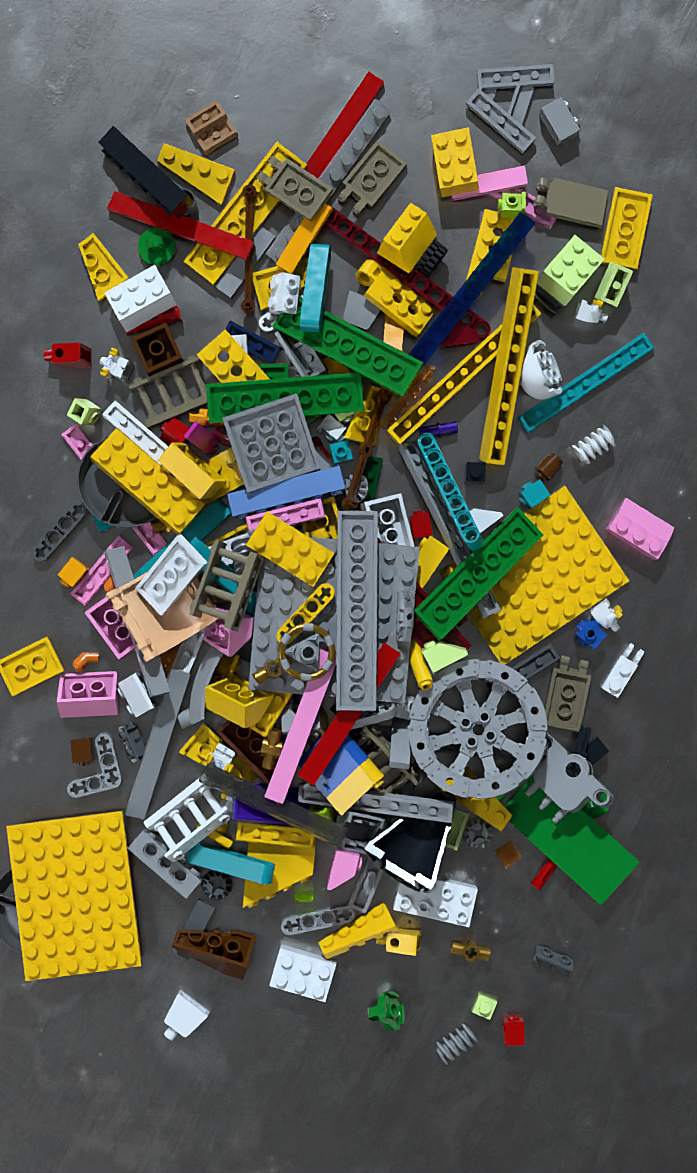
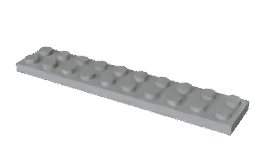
(356, 610)

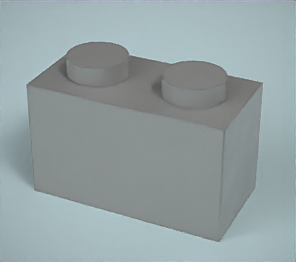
(560, 121)

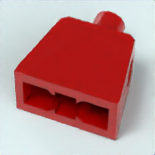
(69, 355)

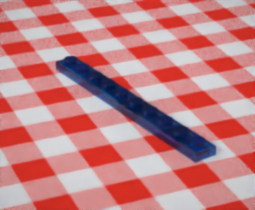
(472, 288)

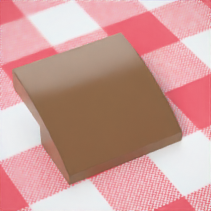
(211, 127)

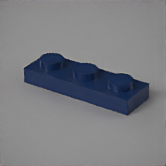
(256, 344)

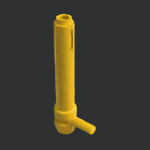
(420, 666)

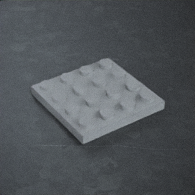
(271, 442)

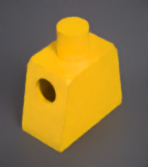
(408, 943)

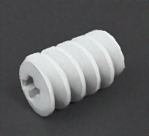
(594, 444)

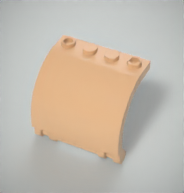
(151, 630)

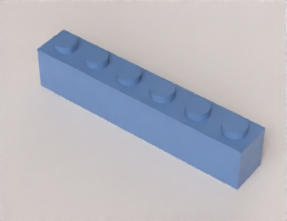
(286, 492)

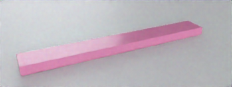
(80, 444)
(299, 733)

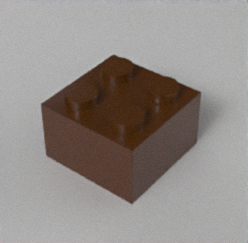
(157, 349)

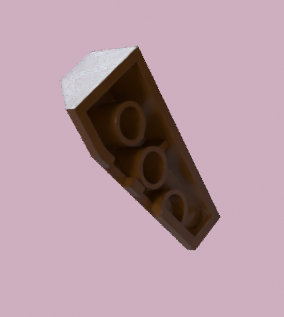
(219, 950)

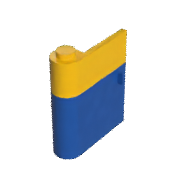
(346, 775)

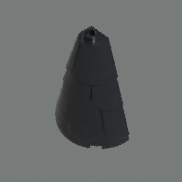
(413, 848)

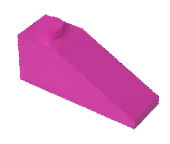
(202, 439)

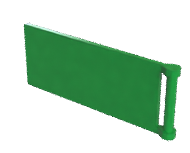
(573, 843)

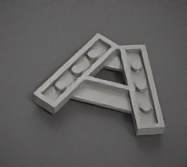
(524, 80)

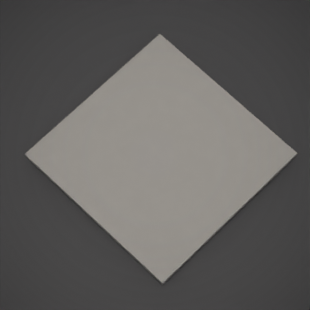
(283, 593)

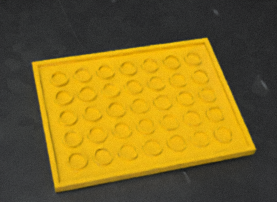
(551, 582)
(74, 895)

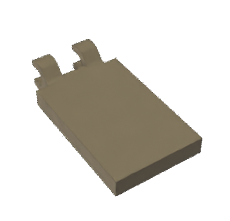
(372, 177)
(296, 188)
(572, 201)
(567, 695)

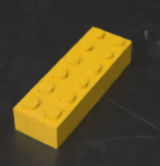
(147, 482)

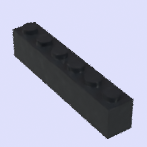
(146, 172)

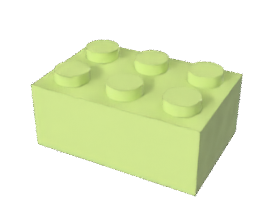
(570, 270)

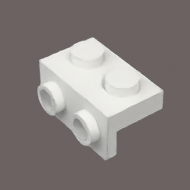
(284, 293)

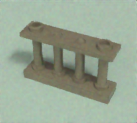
(189, 404)
(244, 590)
(412, 773)

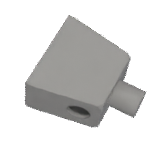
(360, 312)

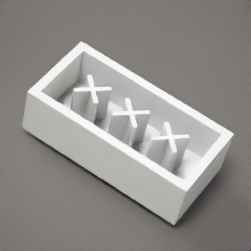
(446, 902)

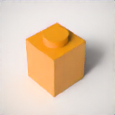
(72, 573)

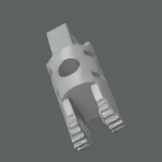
(405, 615)

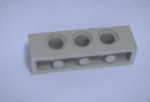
(154, 861)

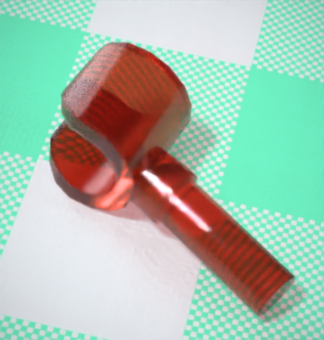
(317, 442)

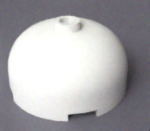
(535, 381)

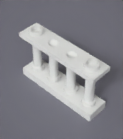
(172, 811)

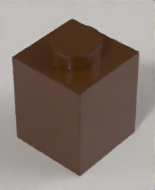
(82, 751)

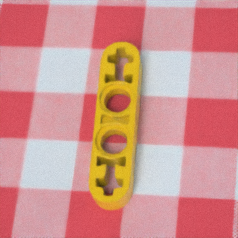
(307, 615)

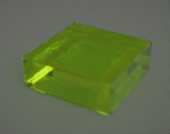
(303, 896)

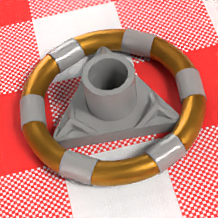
(306, 652)

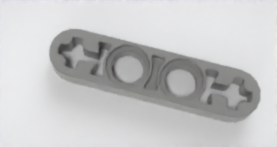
(318, 922)

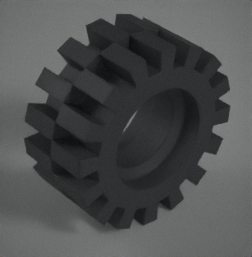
(431, 258)

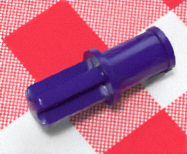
(440, 429)

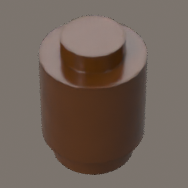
(548, 467)

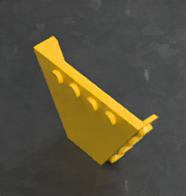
(291, 866)

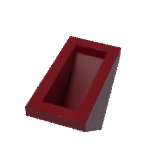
(459, 337)

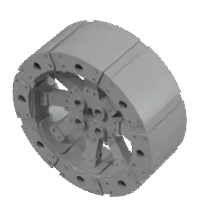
(482, 787)

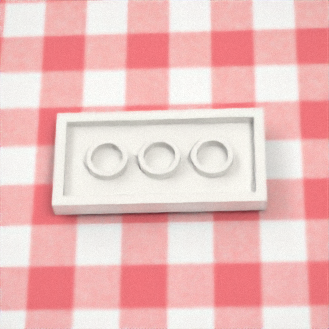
(171, 575)

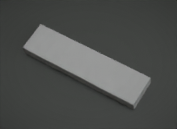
(235, 274)
(399, 744)

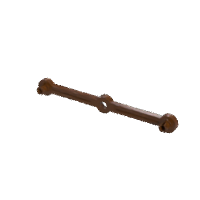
(249, 192)
(349, 502)

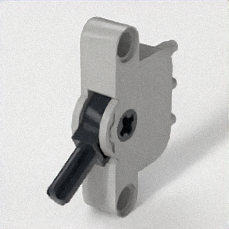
(565, 788)

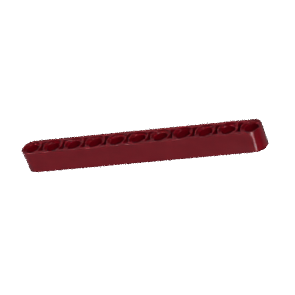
(415, 276)

